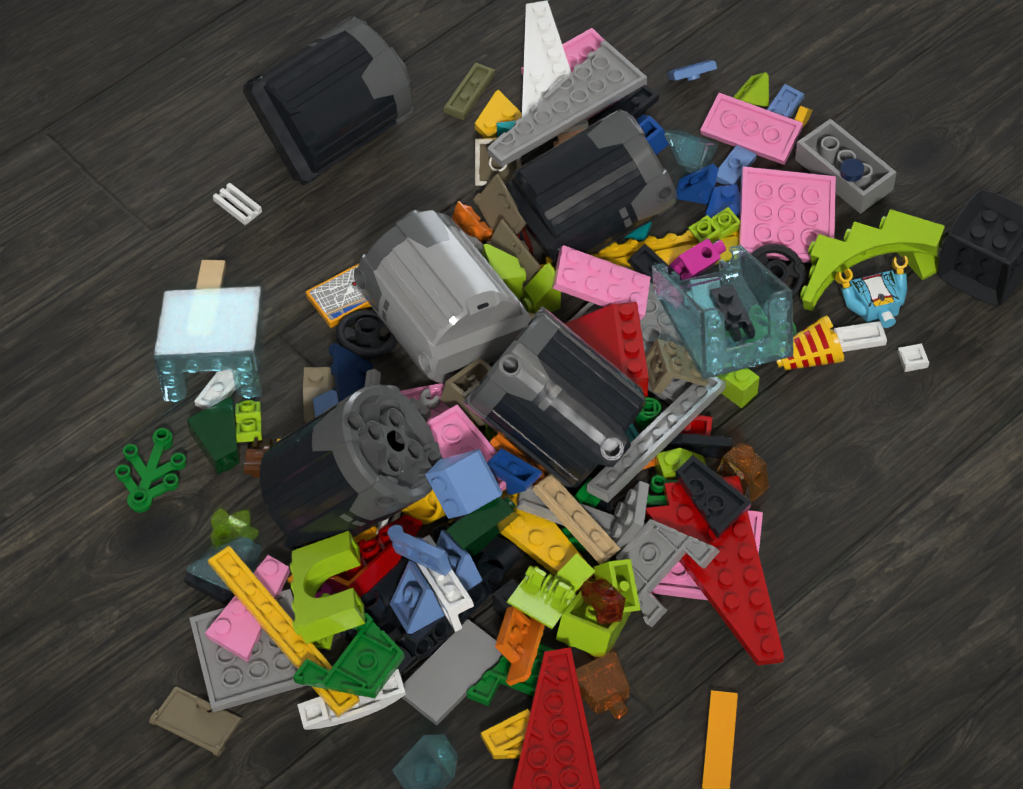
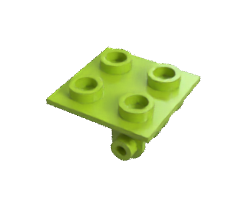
(542, 597)

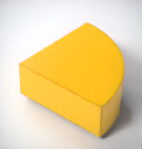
(803, 115)

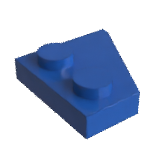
(722, 198)

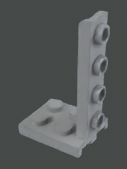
(621, 526)

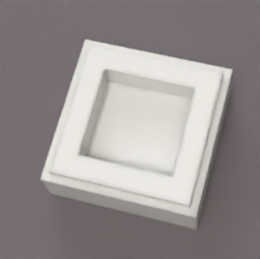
(913, 357)

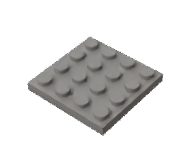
(231, 679)

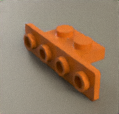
(519, 643)

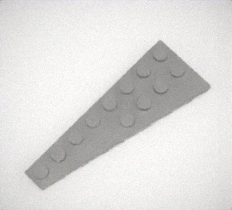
(587, 90)

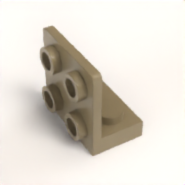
(668, 361)

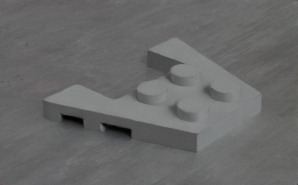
(653, 555)

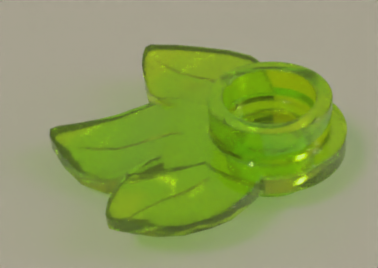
(231, 526)

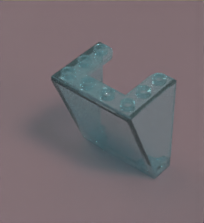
(703, 327)
(210, 333)

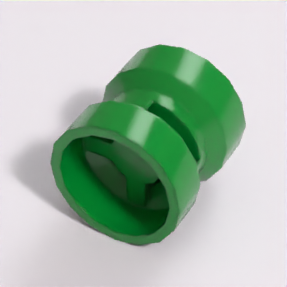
(649, 413)

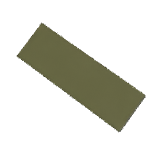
(469, 91)

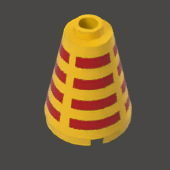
(814, 347)

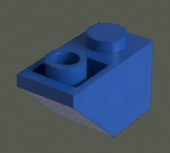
(653, 133)

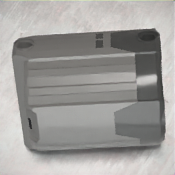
(439, 295)

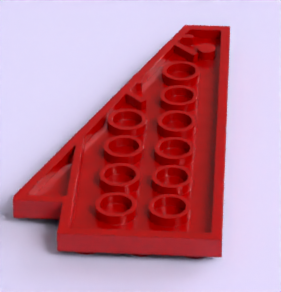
(733, 578)
(557, 737)

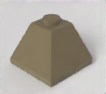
(487, 168)
(315, 382)

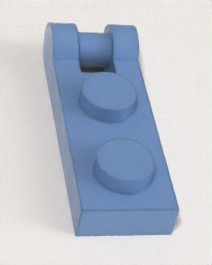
(419, 551)

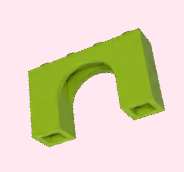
(310, 568)

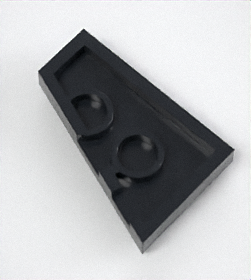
(713, 496)

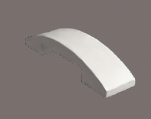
(317, 713)

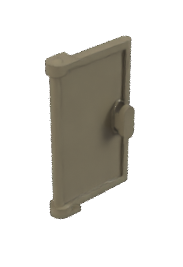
(497, 204)
(508, 242)
(188, 718)

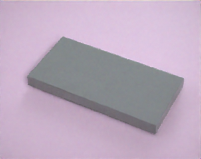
(451, 671)

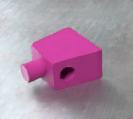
(698, 259)

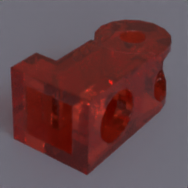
(604, 599)

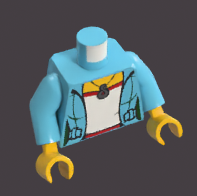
(876, 295)

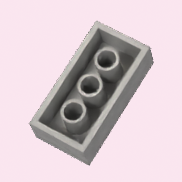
(825, 151)

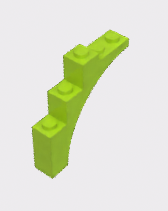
(895, 234)

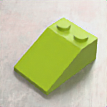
(582, 630)

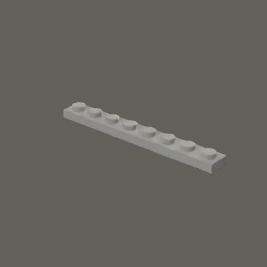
(655, 438)

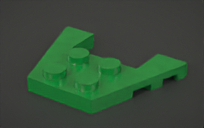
(362, 666)
(486, 688)

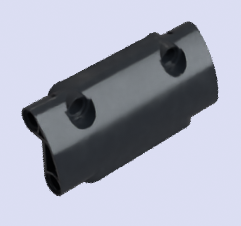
(491, 564)

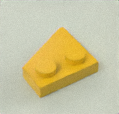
(497, 110)
(507, 737)

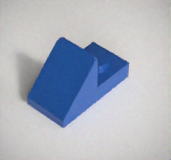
(698, 185)
(513, 471)

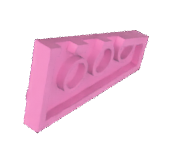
(235, 626)

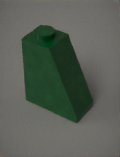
(216, 435)
(483, 524)

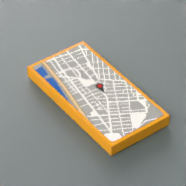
(337, 297)

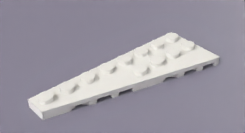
(543, 58)

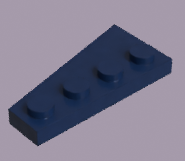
(348, 371)

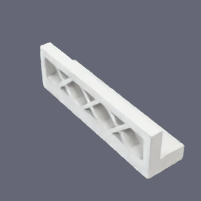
(448, 591)

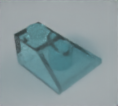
(690, 149)
(242, 546)
(428, 764)

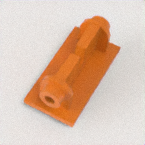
(470, 222)

